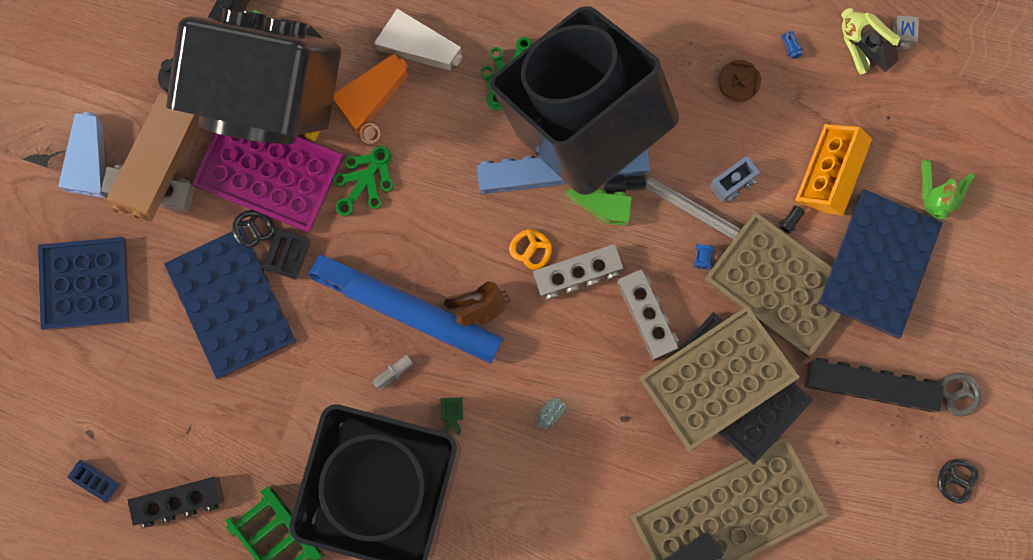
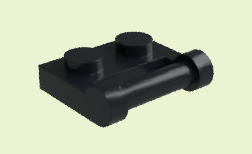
(292, 255)

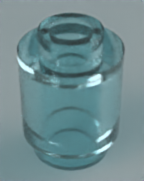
(551, 413)

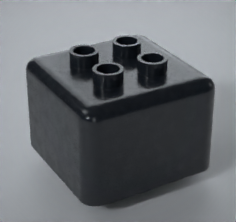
(253, 76)
(586, 99)
(374, 486)

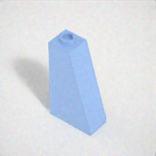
(85, 157)

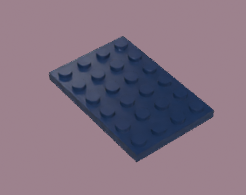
(880, 264)
(229, 303)

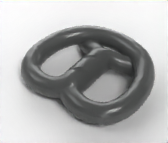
(951, 397)

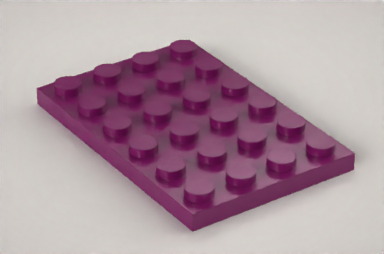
(270, 178)

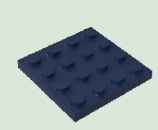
(83, 283)

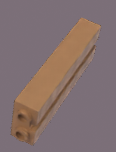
(152, 161)

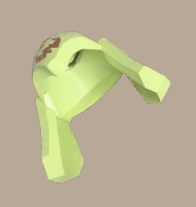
(851, 29)

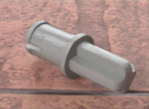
(393, 372)

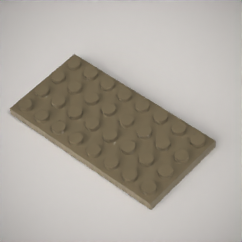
(739, 504)

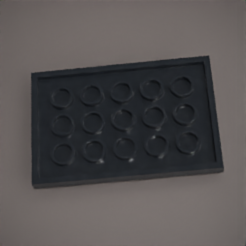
(766, 423)

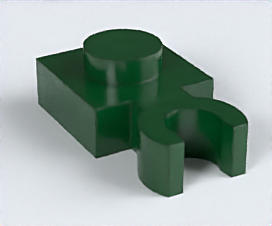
(452, 411)

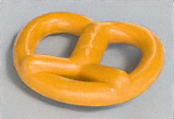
(525, 257)

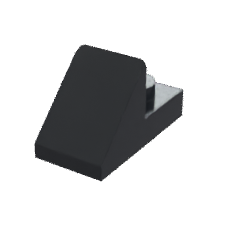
(881, 52)

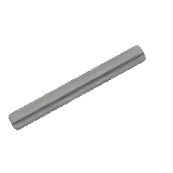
(692, 208)

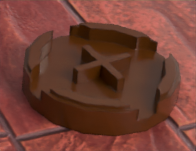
(739, 81)

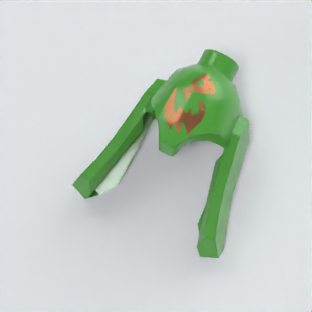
(945, 198)

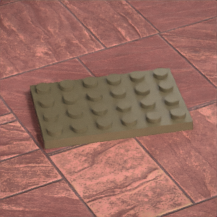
(777, 283)
(718, 378)

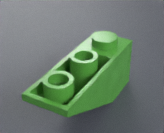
(607, 207)

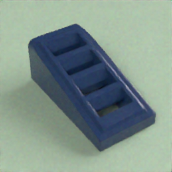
(78, 469)

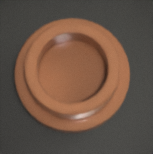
(369, 133)

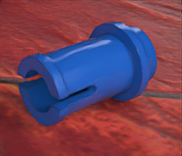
(792, 45)

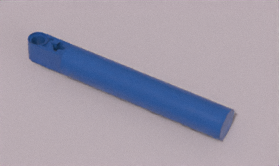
(406, 308)

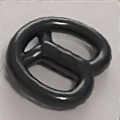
(252, 228)
(967, 485)

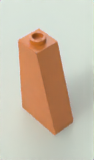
(369, 92)

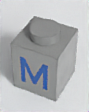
(907, 29)

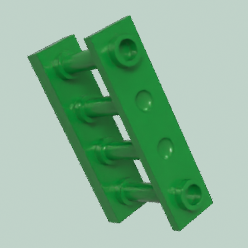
(283, 517)

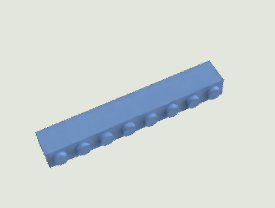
(535, 173)

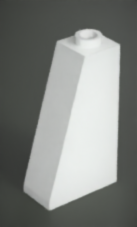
(417, 43)

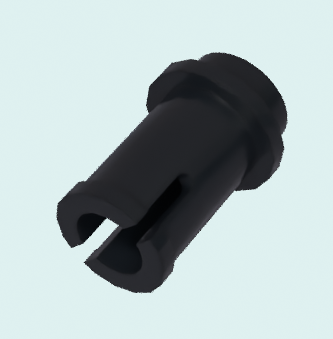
(791, 220)

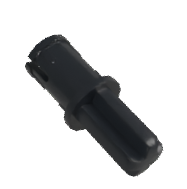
(624, 184)

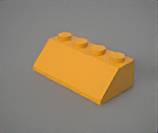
(834, 168)

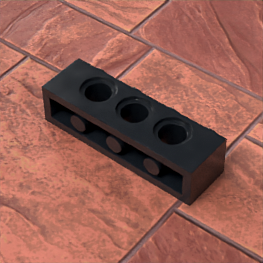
(141, 506)

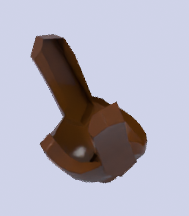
(491, 304)

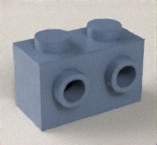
(734, 179)

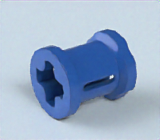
(703, 256)

